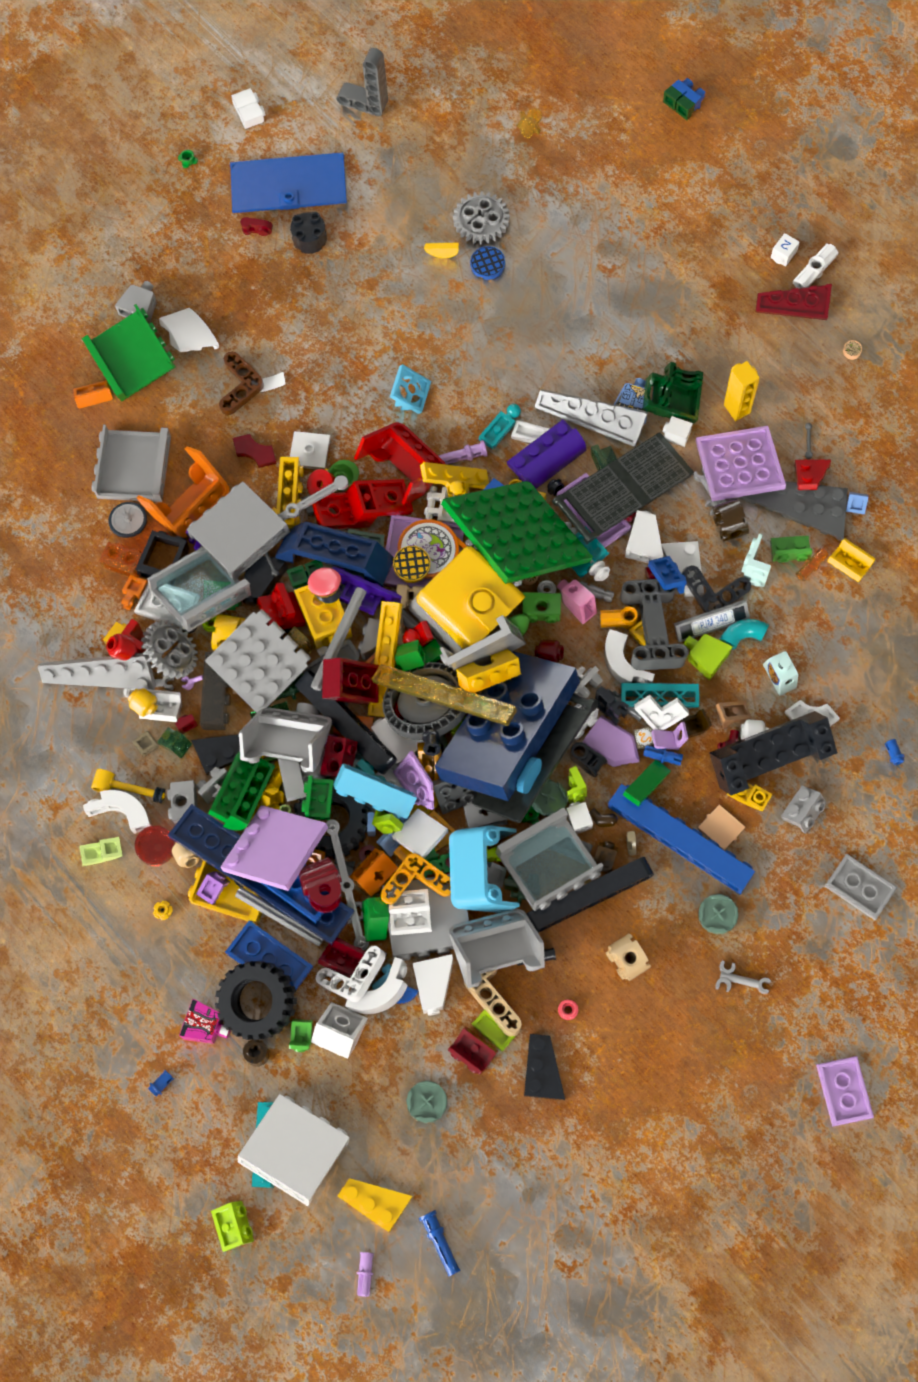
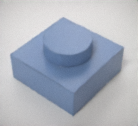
(857, 503)

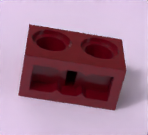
(337, 752)

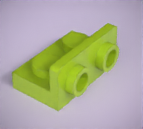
(577, 785)
(232, 1225)

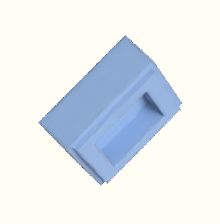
(371, 830)

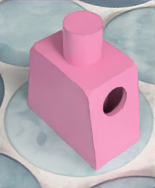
(578, 600)

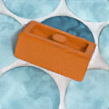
(92, 394)

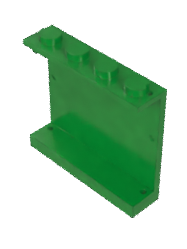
(130, 354)

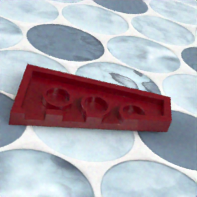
(802, 302)

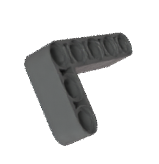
(375, 95)

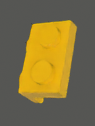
(851, 560)

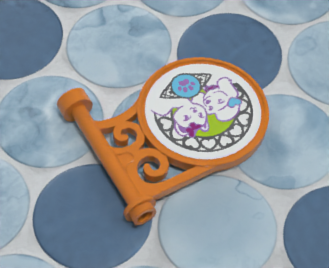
(436, 540)

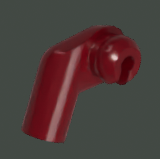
(733, 737)

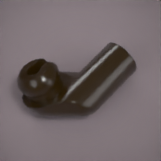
(603, 820)

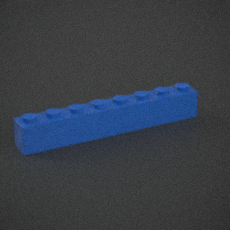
(683, 840)

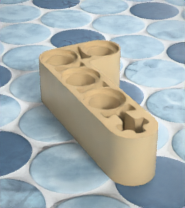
(494, 1001)

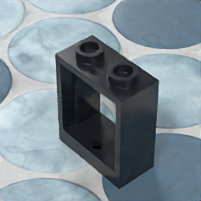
(146, 571)

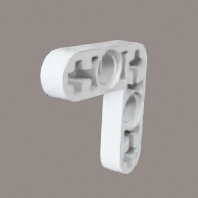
(355, 982)

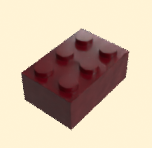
(349, 681)

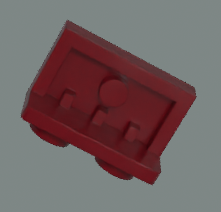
(341, 957)
(472, 1051)

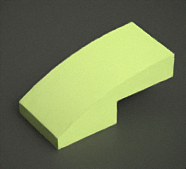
(100, 852)

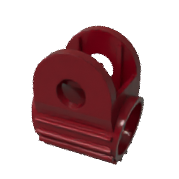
(318, 878)

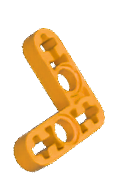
(410, 873)

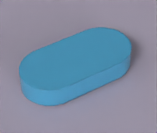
(529, 775)

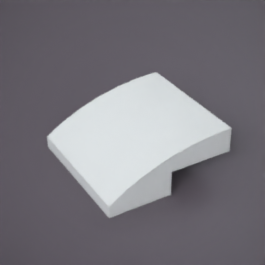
(410, 913)

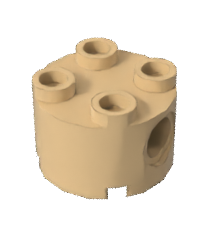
(638, 958)

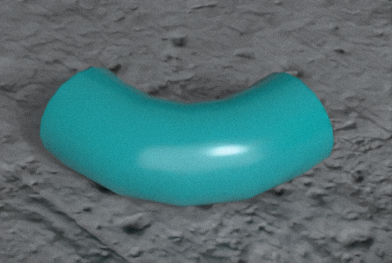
(744, 629)

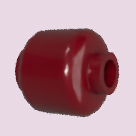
(550, 650)

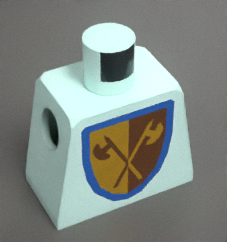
(780, 670)

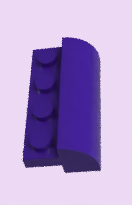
(548, 454)

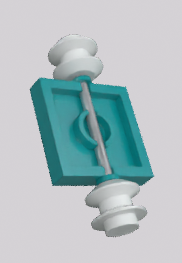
(597, 550)

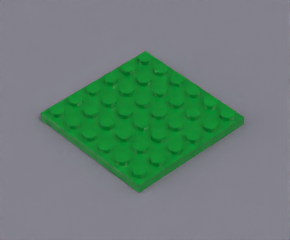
(516, 531)

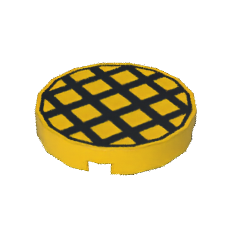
(411, 564)

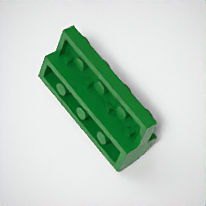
(241, 792)

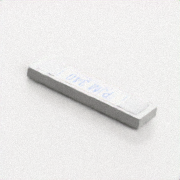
(711, 620)

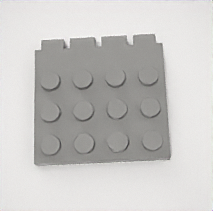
(258, 661)

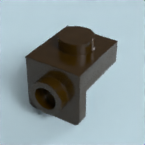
(697, 723)

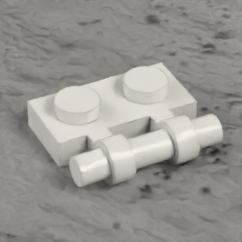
(430, 511)

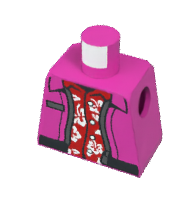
(202, 1024)

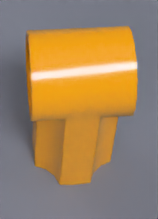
(616, 618)

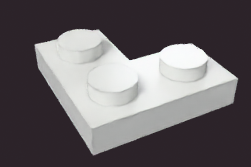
(661, 717)

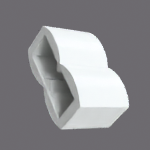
(248, 108)

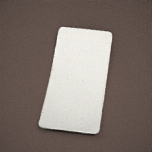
(272, 382)

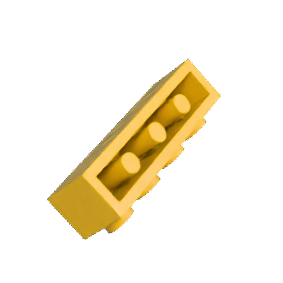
(741, 390)
(289, 486)

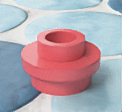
(568, 1003)

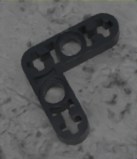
(710, 596)

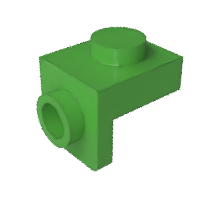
(301, 1035)

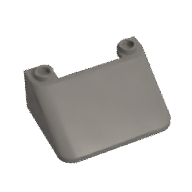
(285, 736)
(496, 944)

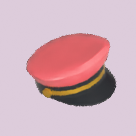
(325, 584)

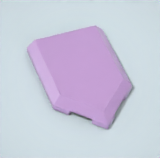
(612, 743)
(415, 779)

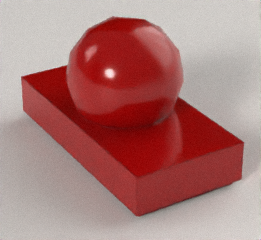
(420, 632)

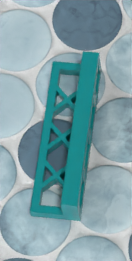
(660, 690)

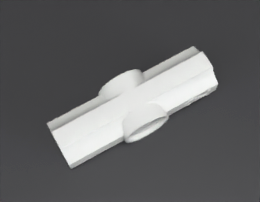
(821, 260)

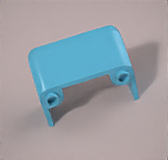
(469, 869)

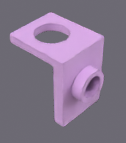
(670, 739)

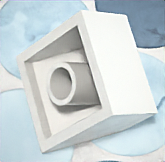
(338, 1030)

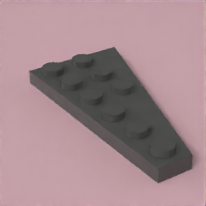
(817, 508)

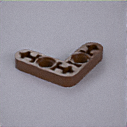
(245, 385)

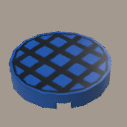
(487, 262)

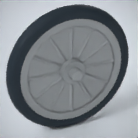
(127, 519)

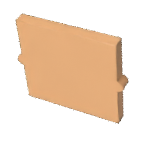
(721, 827)

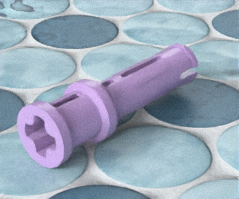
(467, 452)

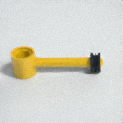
(105, 780)

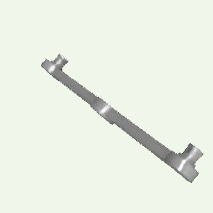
(339, 483)
(333, 828)

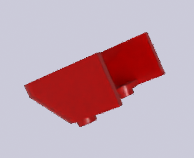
(405, 451)

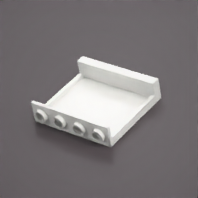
(293, 1148)

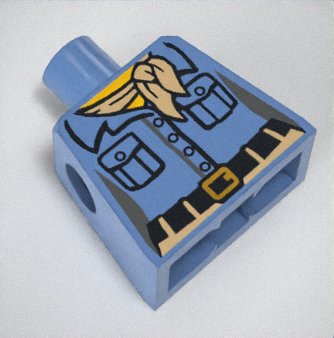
(632, 395)

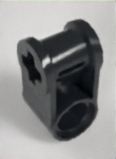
(588, 760)

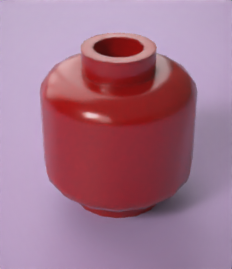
(121, 647)

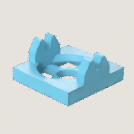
(405, 403)

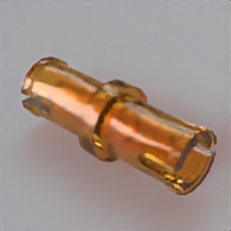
(812, 564)

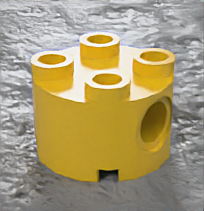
(224, 627)

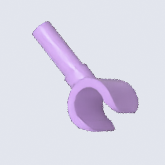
(190, 681)

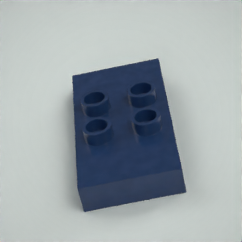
(492, 755)

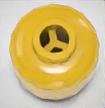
(143, 702)

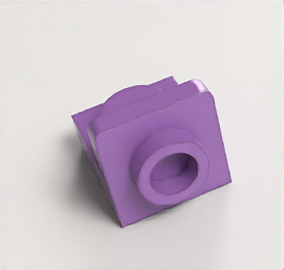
(212, 886)

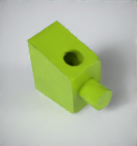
(707, 654)

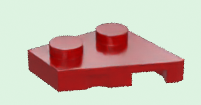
(810, 472)

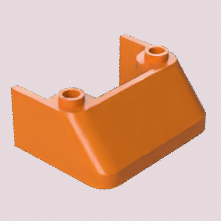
(191, 505)

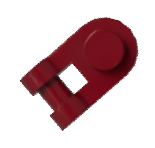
(258, 226)

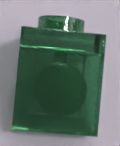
(174, 742)

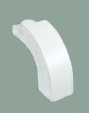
(617, 664)
(120, 801)
(386, 995)

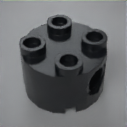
(308, 232)

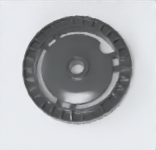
(421, 712)

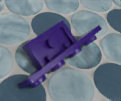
(374, 592)

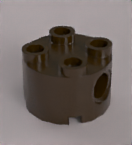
(730, 519)

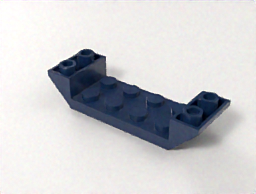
(337, 549)

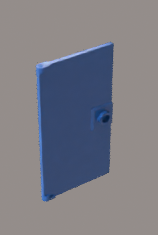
(288, 182)

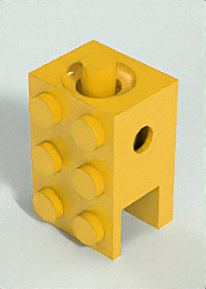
(320, 617)

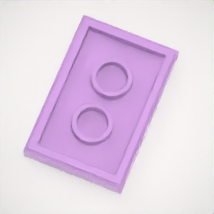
(844, 1091)

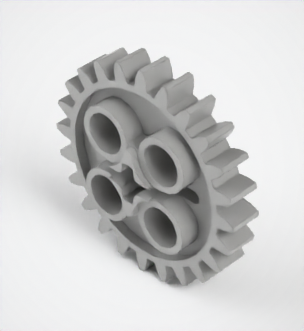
(481, 217)
(178, 661)

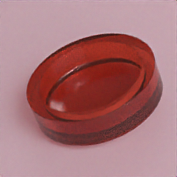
(154, 845)

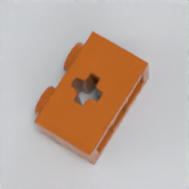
(377, 863)

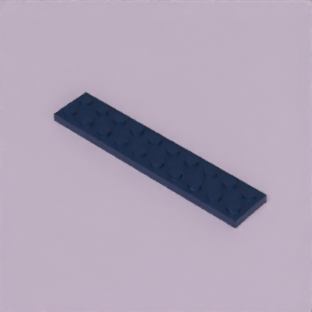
(213, 843)

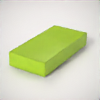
(488, 1027)

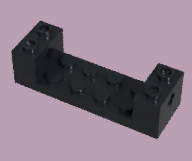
(772, 750)

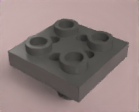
(448, 793)

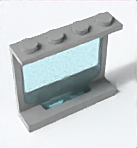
(197, 589)
(548, 860)

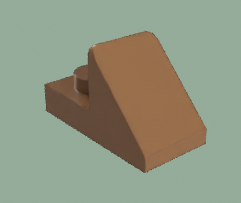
(732, 712)

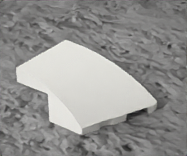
(188, 331)

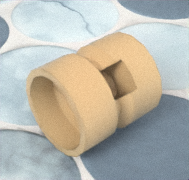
(405, 591)

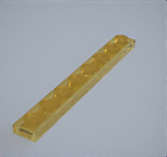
(444, 694)

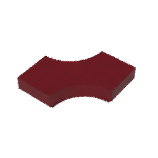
(247, 447)

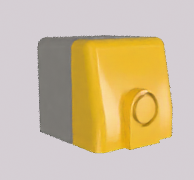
(465, 601)

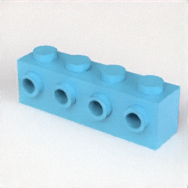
(374, 791)

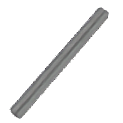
(340, 634)

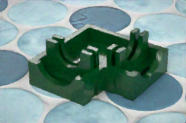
(674, 393)

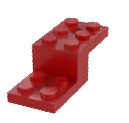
(362, 504)

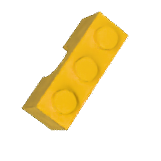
(476, 678)

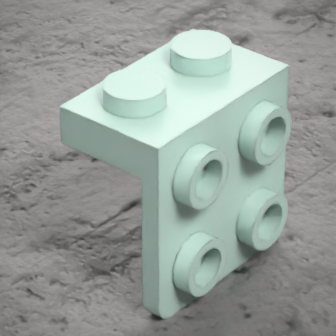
(755, 570)

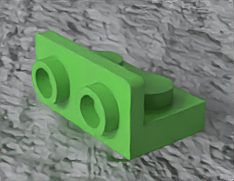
(790, 548)

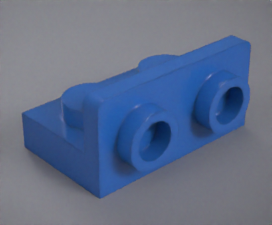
(668, 574)

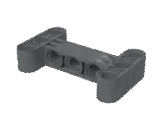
(653, 626)

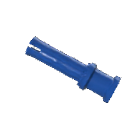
(435, 1233)

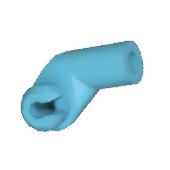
(386, 969)

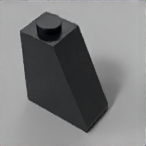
(261, 578)

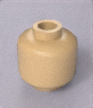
(184, 857)

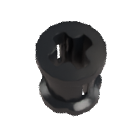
(431, 744)

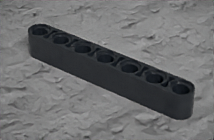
(348, 725)
(591, 894)

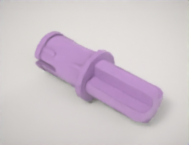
(365, 1274)

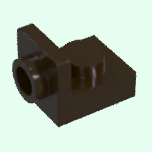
(606, 855)

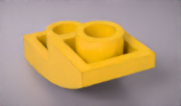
(754, 797)

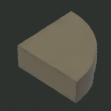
(631, 843)

